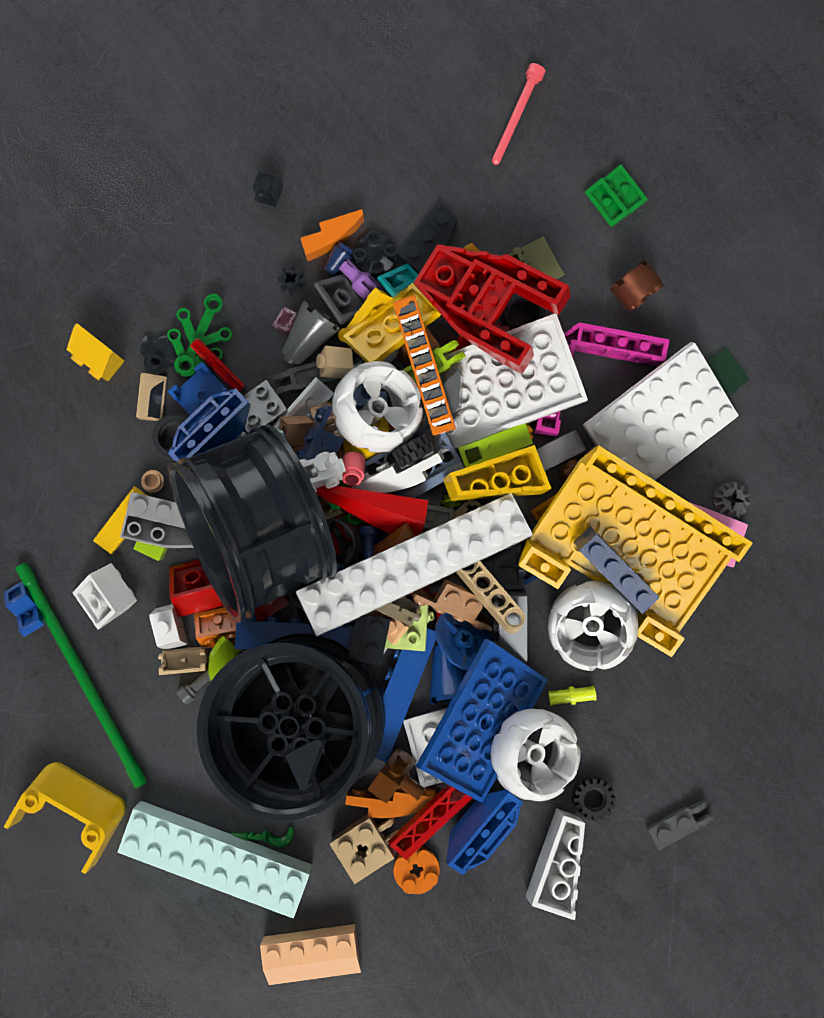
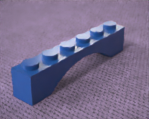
(256, 633)

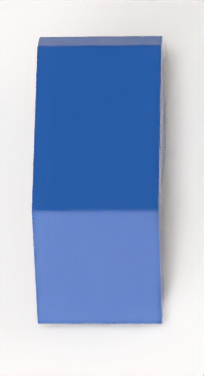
(24, 608)

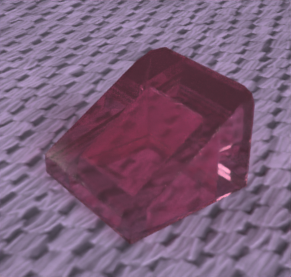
(285, 320)

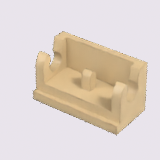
(184, 660)

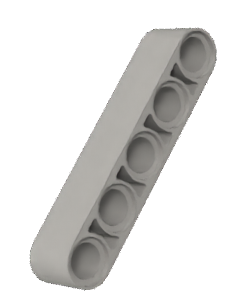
(560, 450)

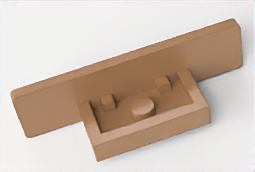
(455, 601)

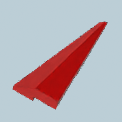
(379, 509)

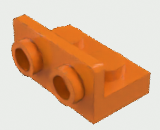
(213, 625)

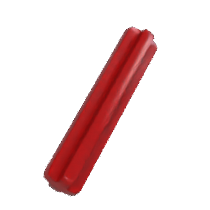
(217, 365)

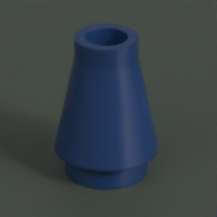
(338, 255)

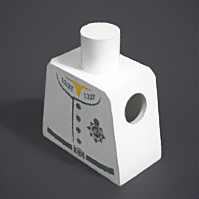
(168, 628)

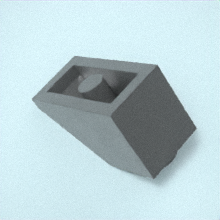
(454, 391)

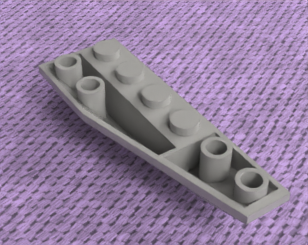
(154, 522)

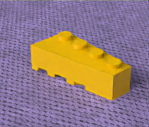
(511, 473)

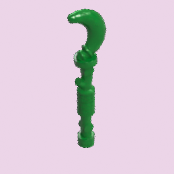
(267, 837)

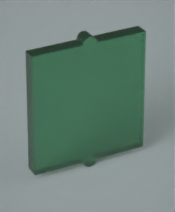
(727, 371)

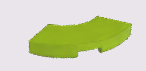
(220, 655)

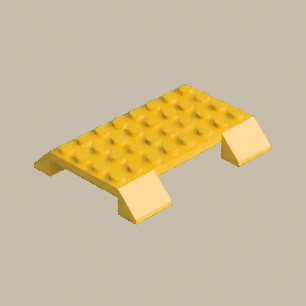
(648, 526)

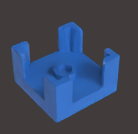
(197, 389)

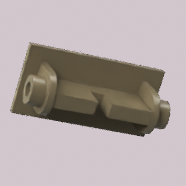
(402, 610)

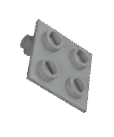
(264, 406)

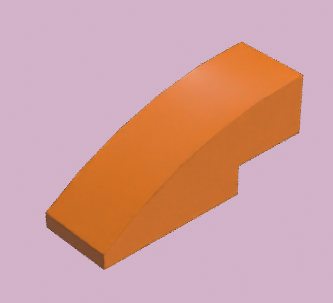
(331, 233)

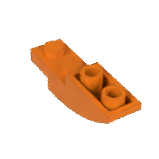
(399, 805)

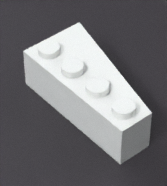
(558, 867)

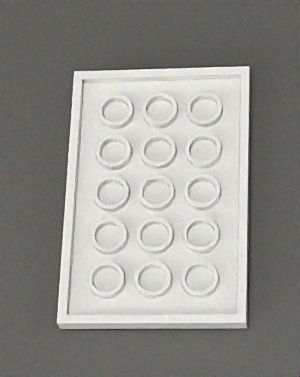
(664, 414)

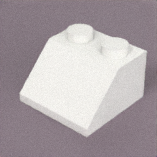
(104, 595)

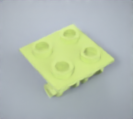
(415, 636)

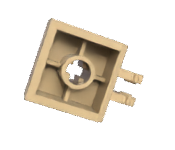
(365, 832)

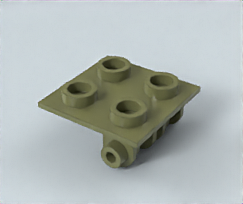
(538, 256)

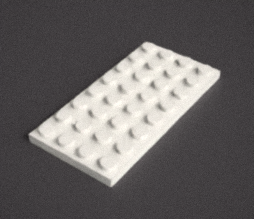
(502, 397)

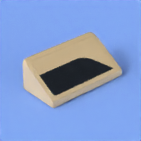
(151, 397)

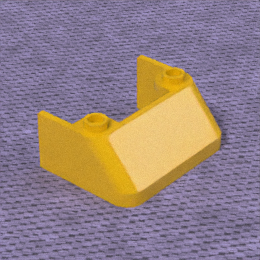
(80, 799)

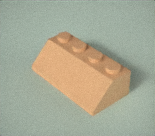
(310, 954)

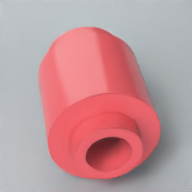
(355, 468)

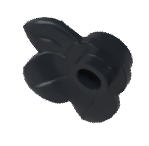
(158, 350)

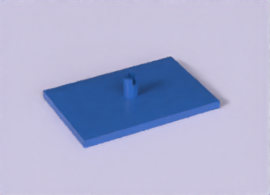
(487, 696)

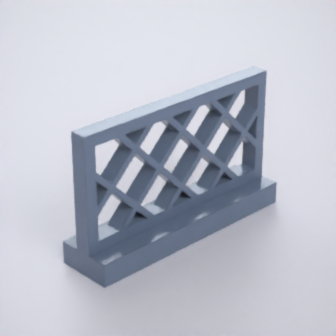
(435, 476)

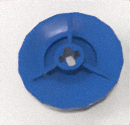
(459, 640)

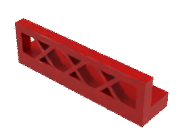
(428, 821)

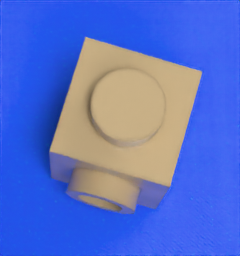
(335, 362)

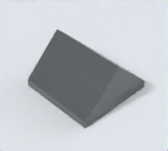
(339, 298)

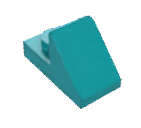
(397, 279)

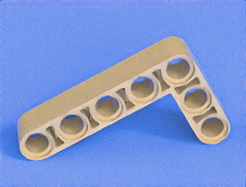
(494, 590)

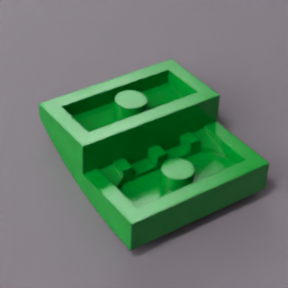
(616, 196)

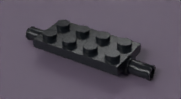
(502, 567)

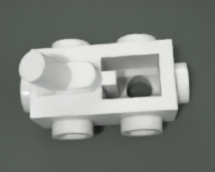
(324, 470)

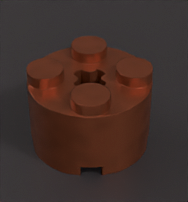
(636, 284)

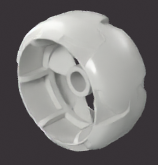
(358, 426)
(597, 599)
(513, 747)

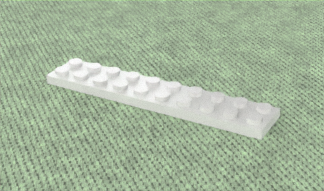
(413, 564)

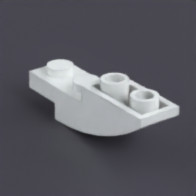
(391, 478)

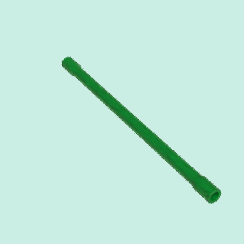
(30, 582)

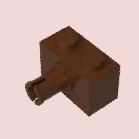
(396, 776)

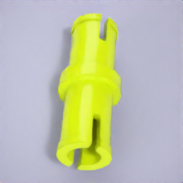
(572, 695)

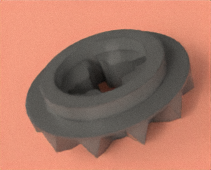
(724, 507)

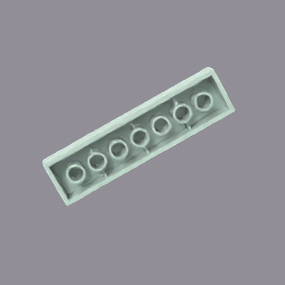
(215, 858)

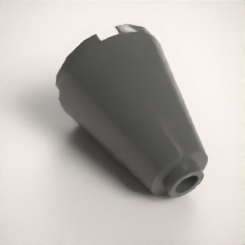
(308, 334)

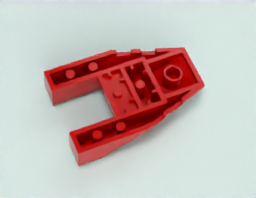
(474, 290)

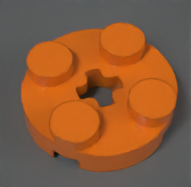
(415, 883)

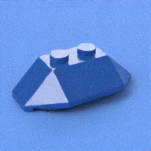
(211, 425)
(482, 830)

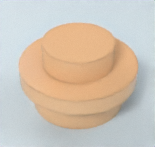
(152, 481)

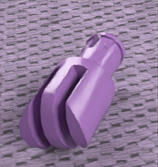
(362, 283)

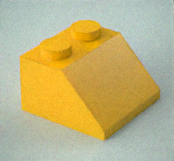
(93, 353)

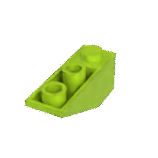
(495, 445)

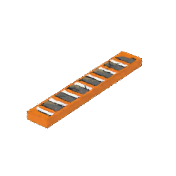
(424, 365)

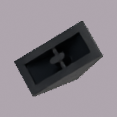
(305, 760)

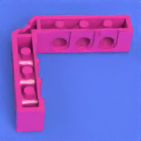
(611, 344)

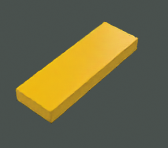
(109, 536)

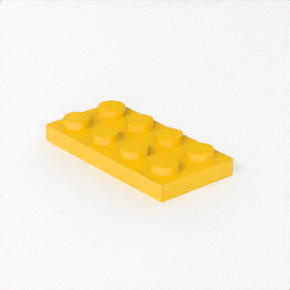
(381, 333)

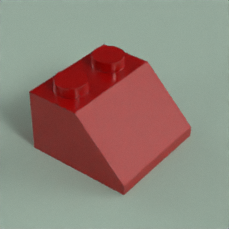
(191, 589)

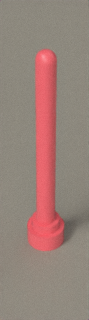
(534, 74)

